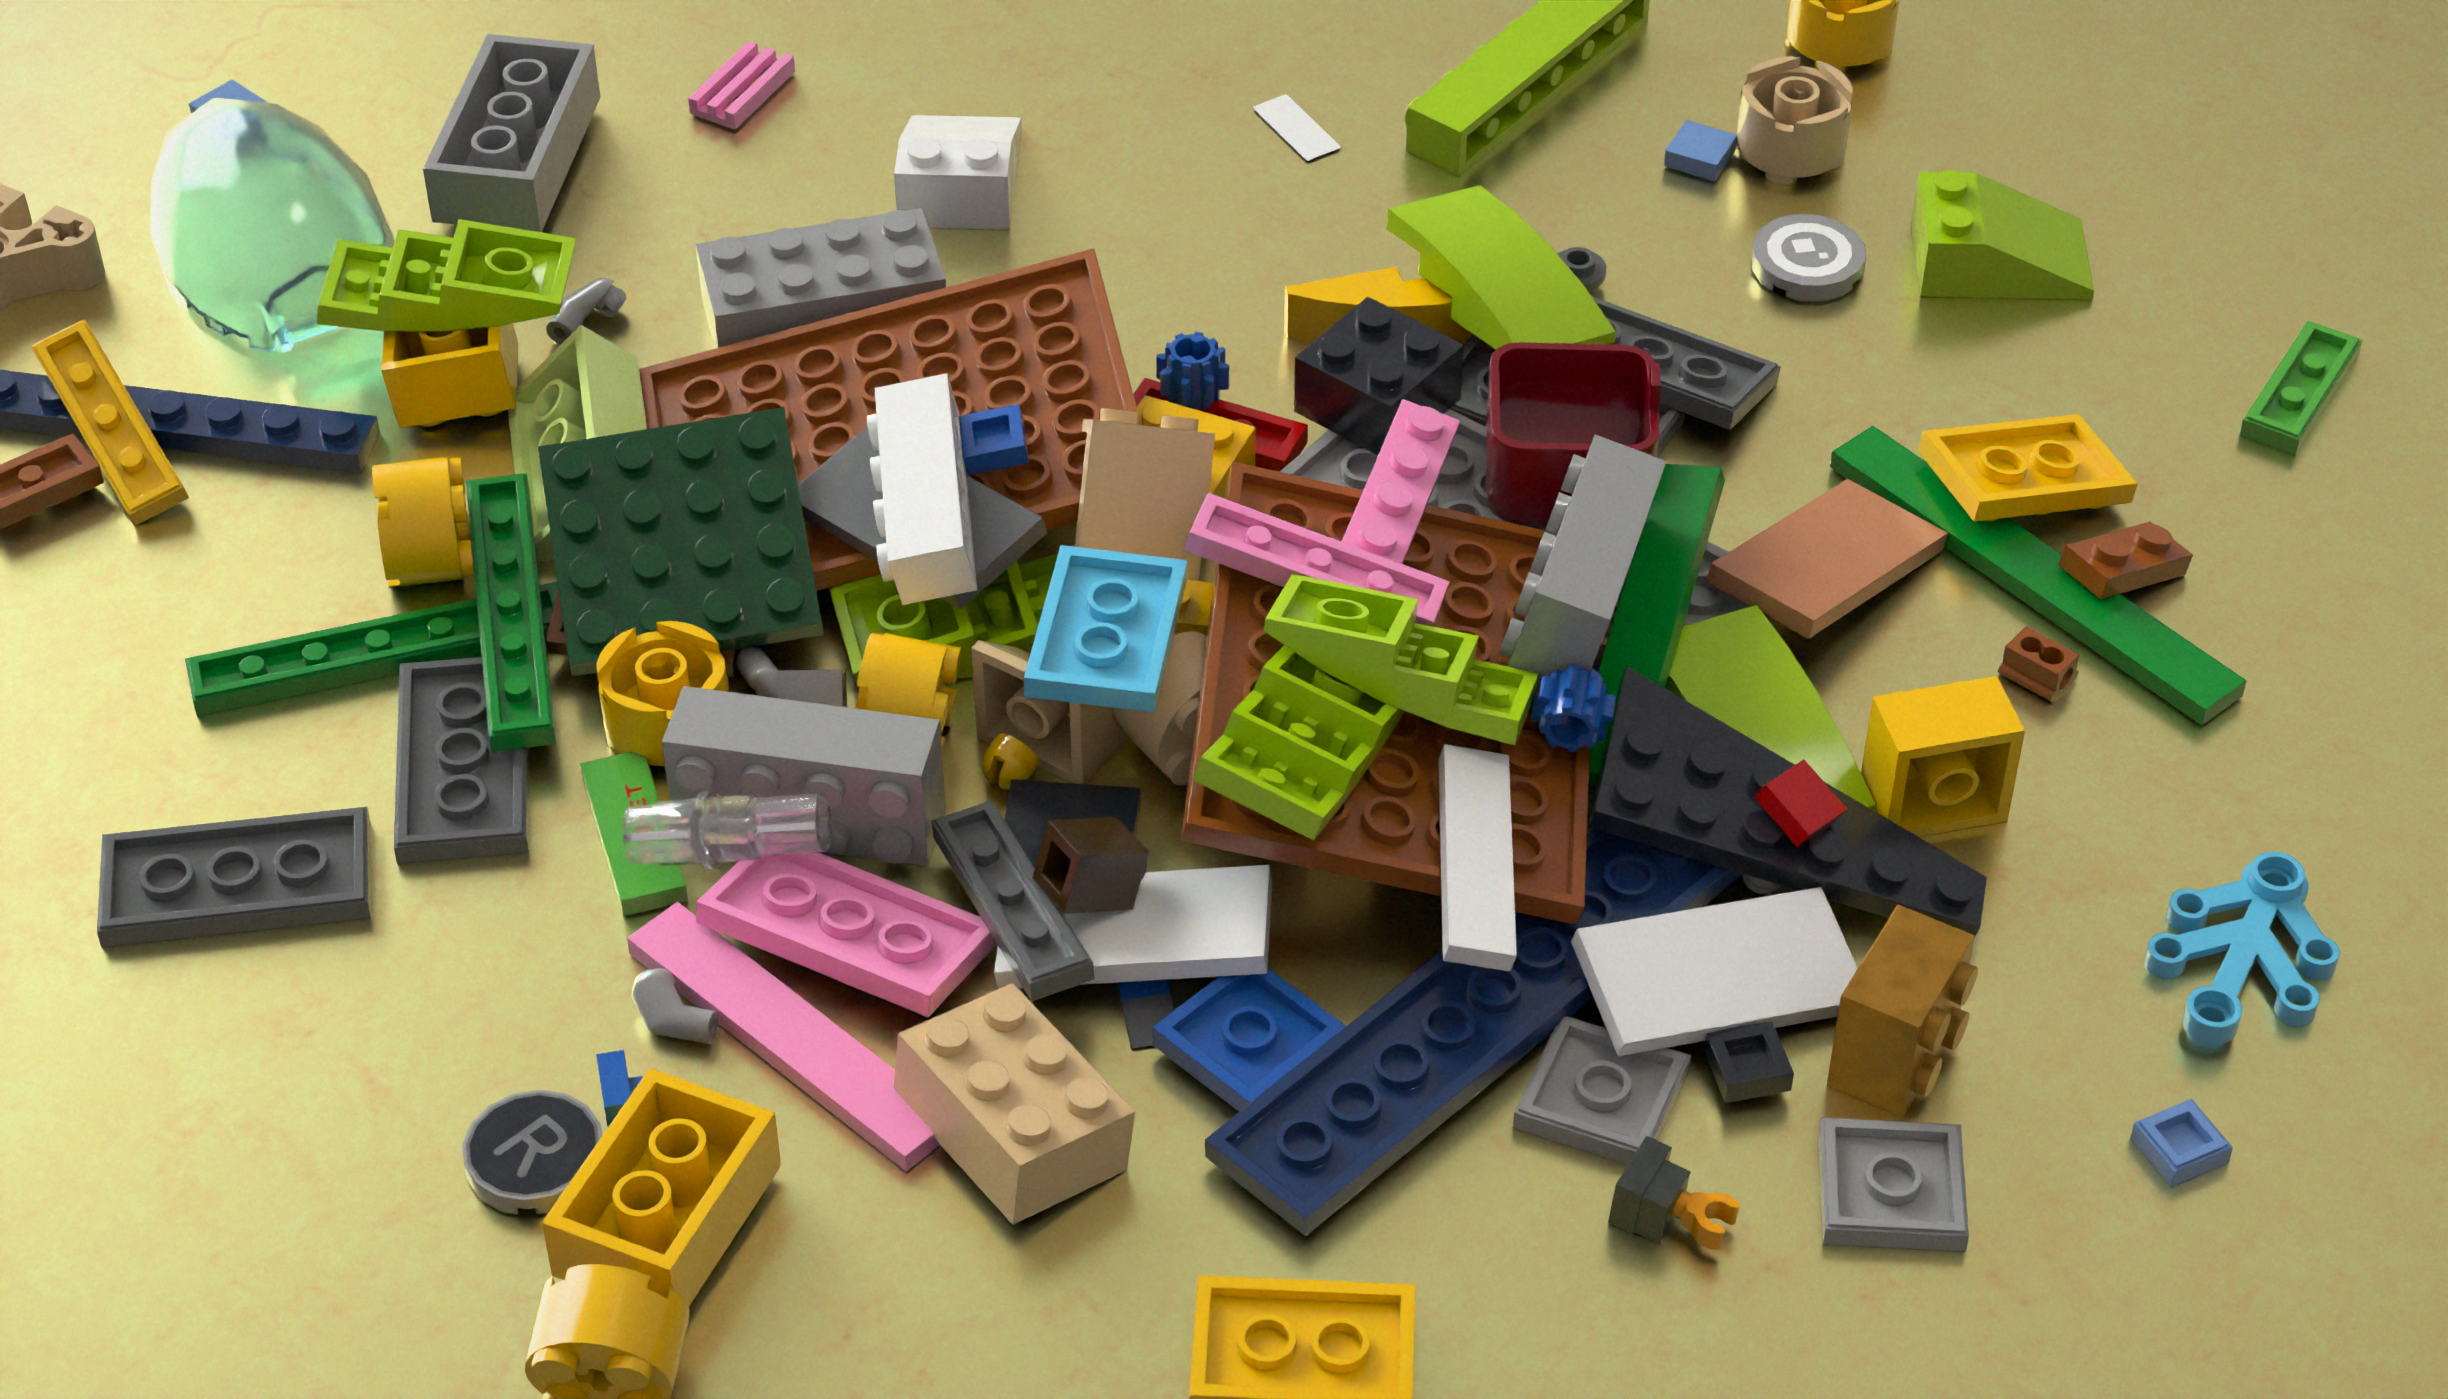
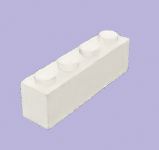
(922, 490)

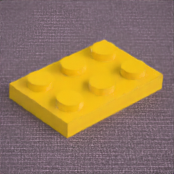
(2027, 467)
(1302, 1339)

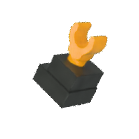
(1655, 1194)

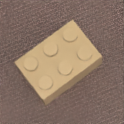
(1013, 1102)

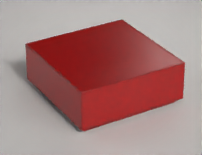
(1800, 803)

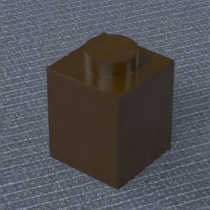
(1090, 865)

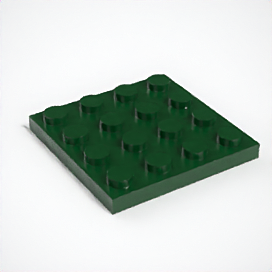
(680, 529)

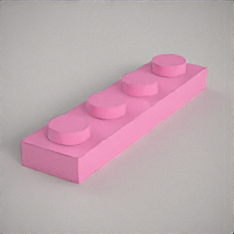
(1401, 481)
(1276, 549)

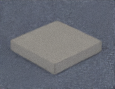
(1595, 1098)
(1892, 1184)

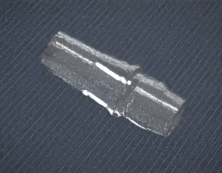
(726, 828)

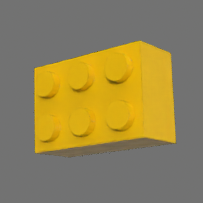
(666, 1185)

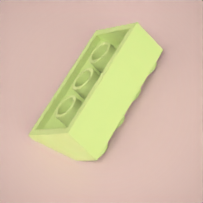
(574, 395)

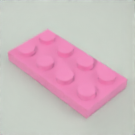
(849, 926)

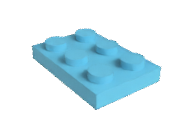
(1106, 629)

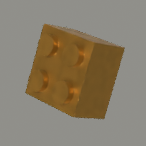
(1902, 1011)

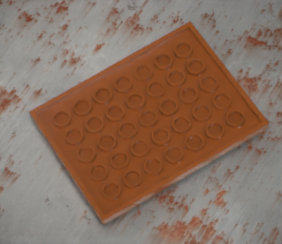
(1004, 341)
(1392, 816)

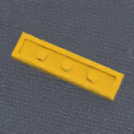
(110, 422)

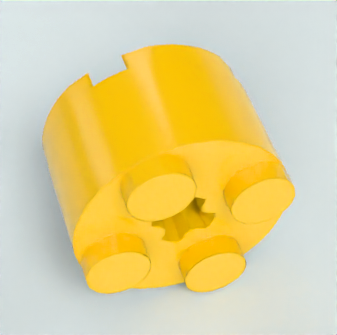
(1843, 30)
(423, 521)
(909, 677)
(644, 678)
(606, 1336)

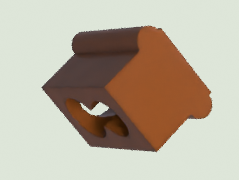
(2039, 664)

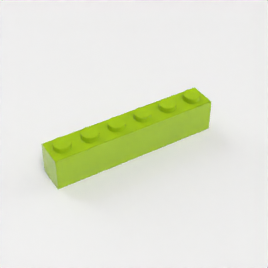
(1515, 77)

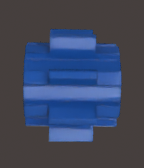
(1192, 371)
(1573, 708)

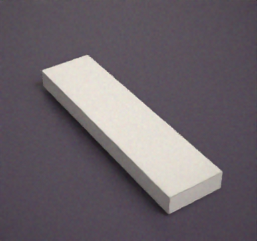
(1476, 858)

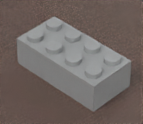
(512, 132)
(814, 273)
(1582, 559)
(871, 765)

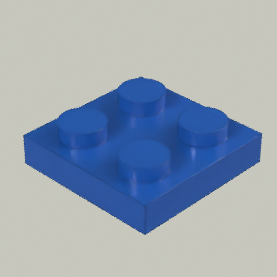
(1244, 1034)

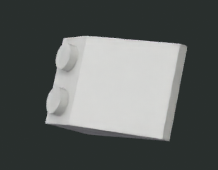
(959, 170)

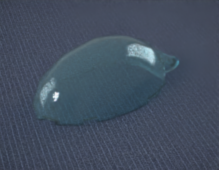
(253, 215)

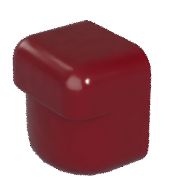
(1549, 406)

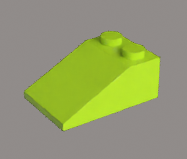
(1994, 242)

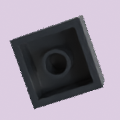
(1367, 365)

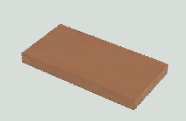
(1827, 558)

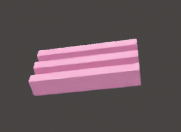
(734, 81)

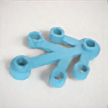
(2270, 887)

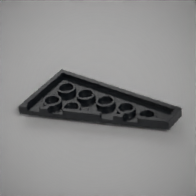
(1691, 788)

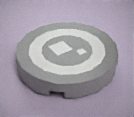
(1808, 257)

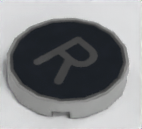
(528, 1149)

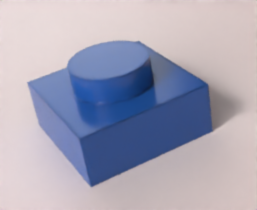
(993, 439)
(614, 1082)

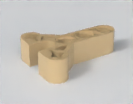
(46, 255)

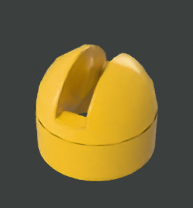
(1007, 760)

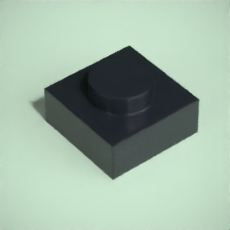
(1748, 1062)

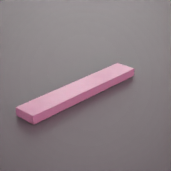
(785, 1032)

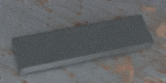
(1011, 904)

